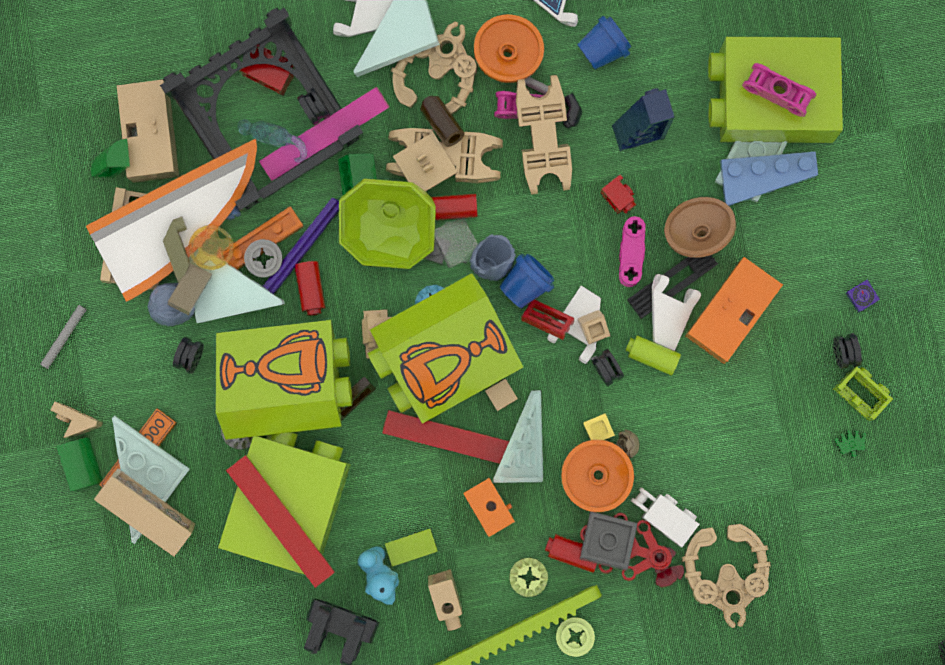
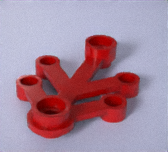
(648, 554)

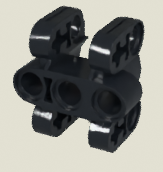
(342, 622)

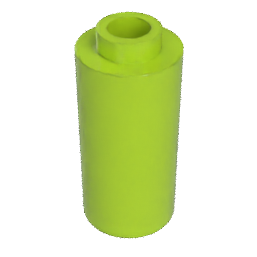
(653, 354)

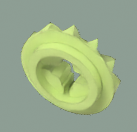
(519, 584)
(573, 648)

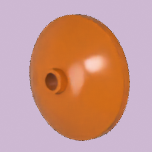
(509, 35)
(594, 493)

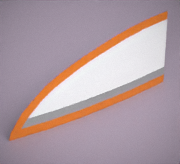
(134, 234)

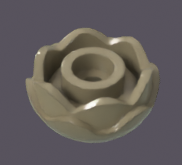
(628, 442)

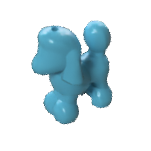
(379, 578)

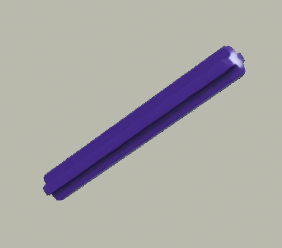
(303, 245)

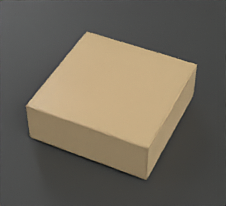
(501, 395)

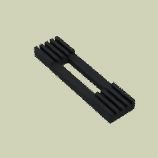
(642, 300)

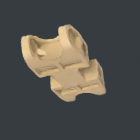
(479, 144)
(546, 154)

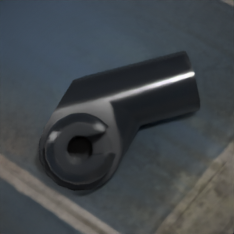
(574, 112)

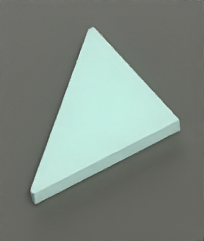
(402, 33)
(231, 294)
(524, 452)
(146, 464)

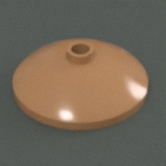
(700, 218)

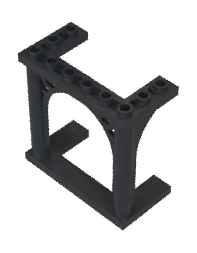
(278, 31)

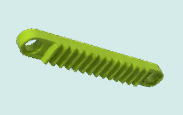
(523, 628)

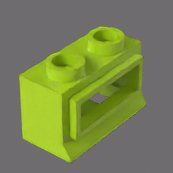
(855, 401)

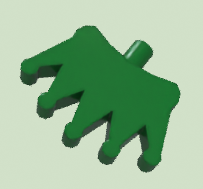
(851, 443)

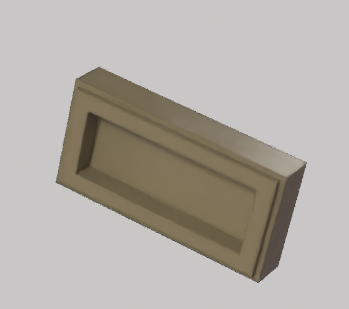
(189, 289)

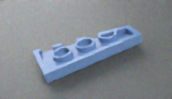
(764, 174)

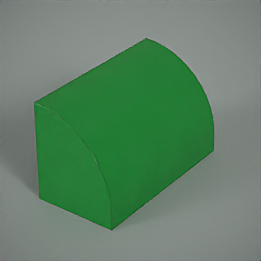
(111, 161)
(354, 169)
(79, 464)

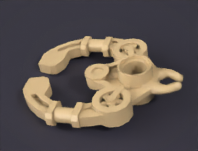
(440, 64)
(728, 578)

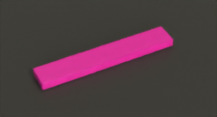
(326, 132)

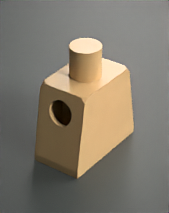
(444, 591)

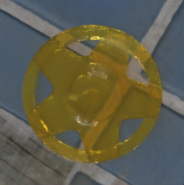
(211, 247)

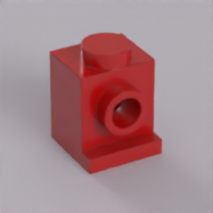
(619, 195)

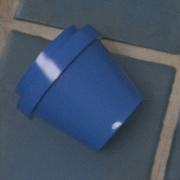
(604, 43)
(526, 281)

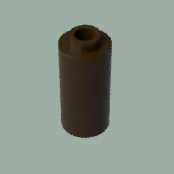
(441, 120)

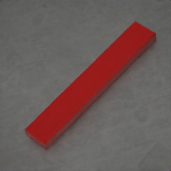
(445, 437)
(280, 521)

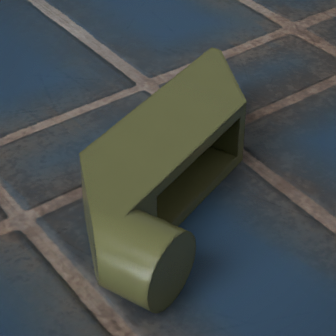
(175, 247)

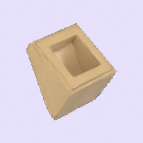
(594, 326)

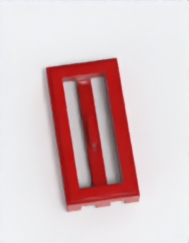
(546, 322)

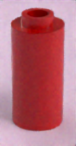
(455, 206)
(310, 287)
(568, 552)

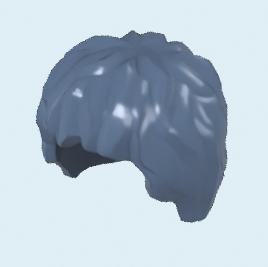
(493, 258)
(163, 313)

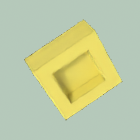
(599, 428)

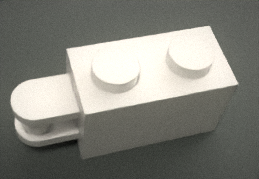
(667, 517)

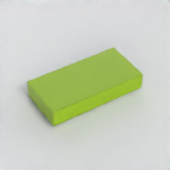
(411, 547)

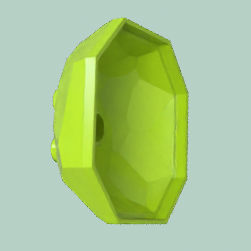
(387, 223)

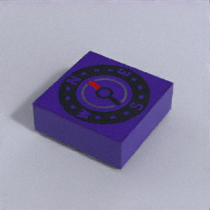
(862, 296)

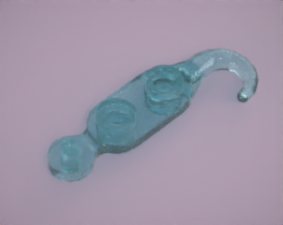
(272, 135)

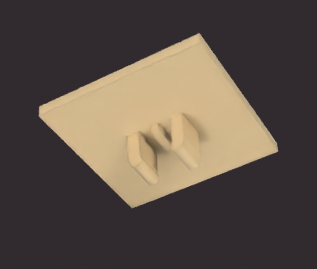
(425, 163)

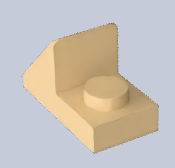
(80, 422)

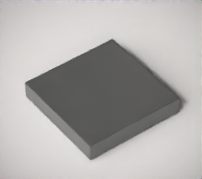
(608, 541)

